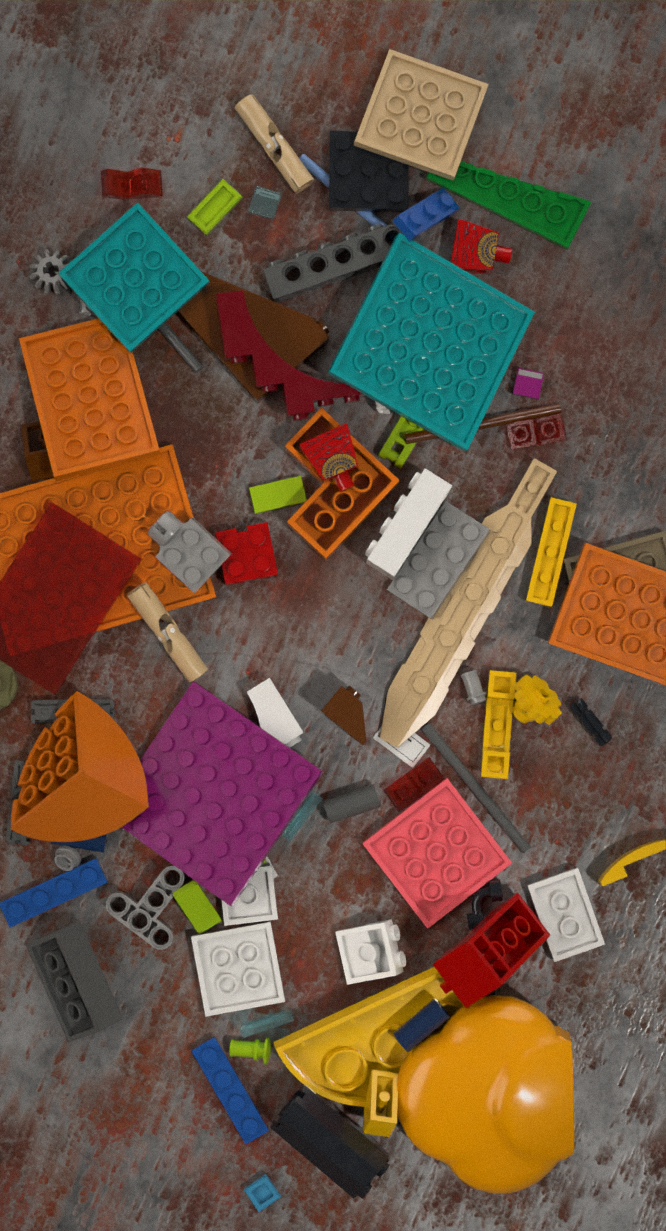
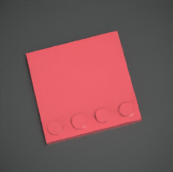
(437, 853)

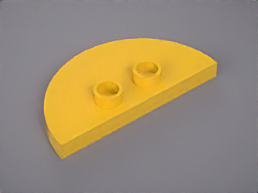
(343, 1049)

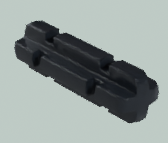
(590, 722)

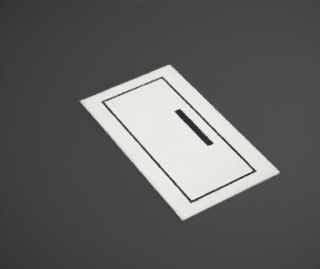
(409, 751)

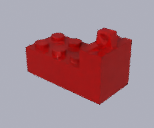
(491, 951)

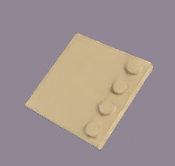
(421, 114)

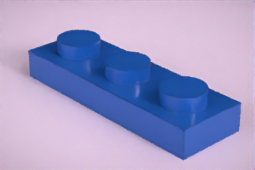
(426, 214)

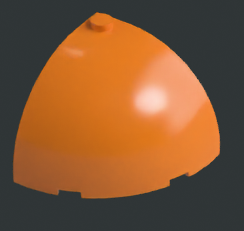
(79, 777)

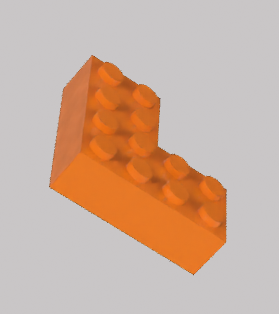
(331, 515)

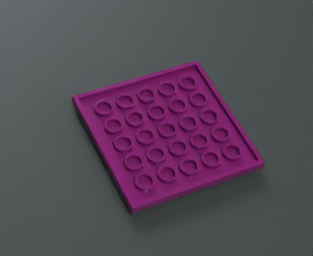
(218, 793)

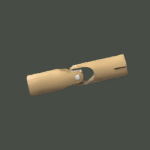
(271, 139)
(173, 640)

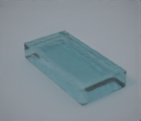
(302, 816)
(267, 1022)

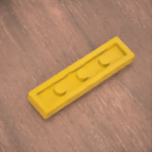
(551, 552)

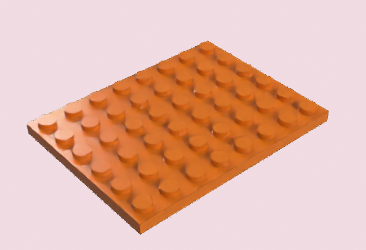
(120, 505)

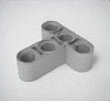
(150, 911)

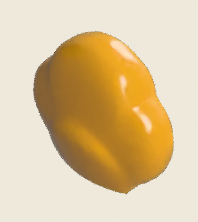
(491, 1095)

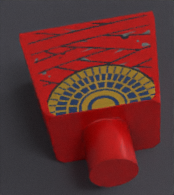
(477, 248)
(332, 456)

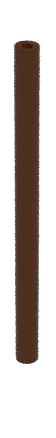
(493, 421)

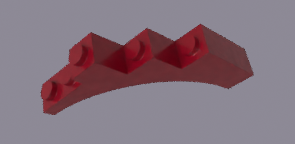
(243, 341)

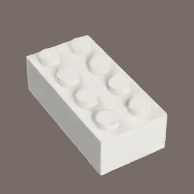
(408, 524)

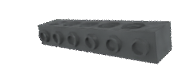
(283, 289)

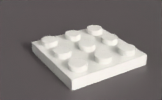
(238, 968)

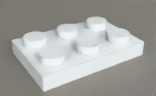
(566, 914)

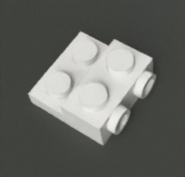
(370, 951)

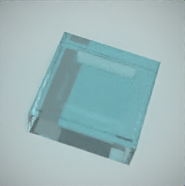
(265, 202)

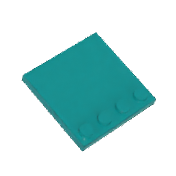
(134, 277)

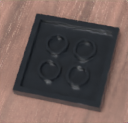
(364, 179)

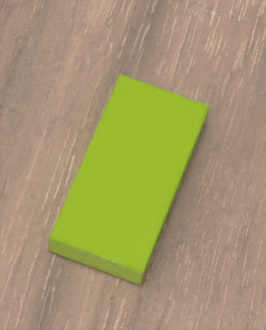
(214, 207)
(278, 494)
(197, 906)

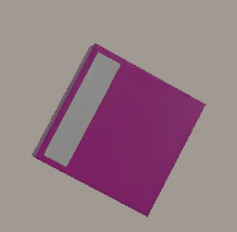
(528, 383)

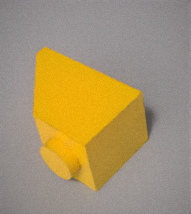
(381, 1104)

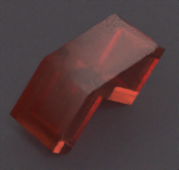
(133, 184)

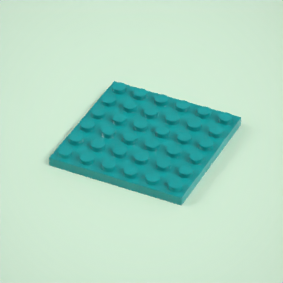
(431, 342)

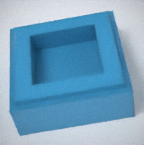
(262, 1192)

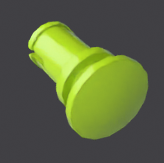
(250, 1049)

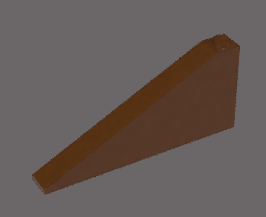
(286, 331)

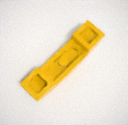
(498, 725)
(616, 869)

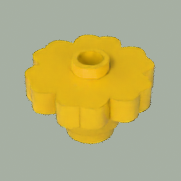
(535, 701)

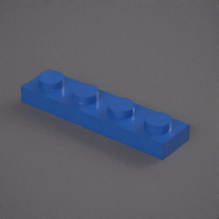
(53, 892)
(230, 1090)

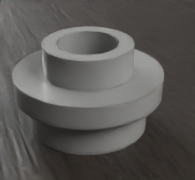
(67, 858)

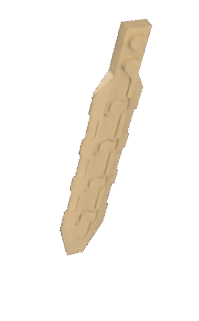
(451, 633)

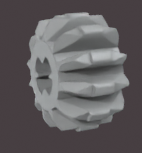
(43, 278)

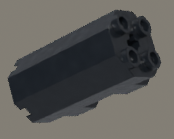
(331, 1142)

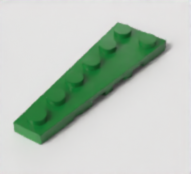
(530, 206)

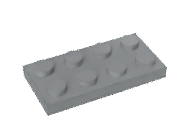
(438, 560)

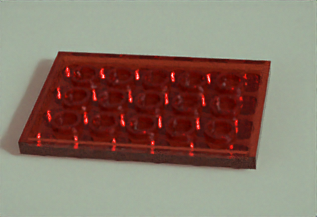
(59, 596)

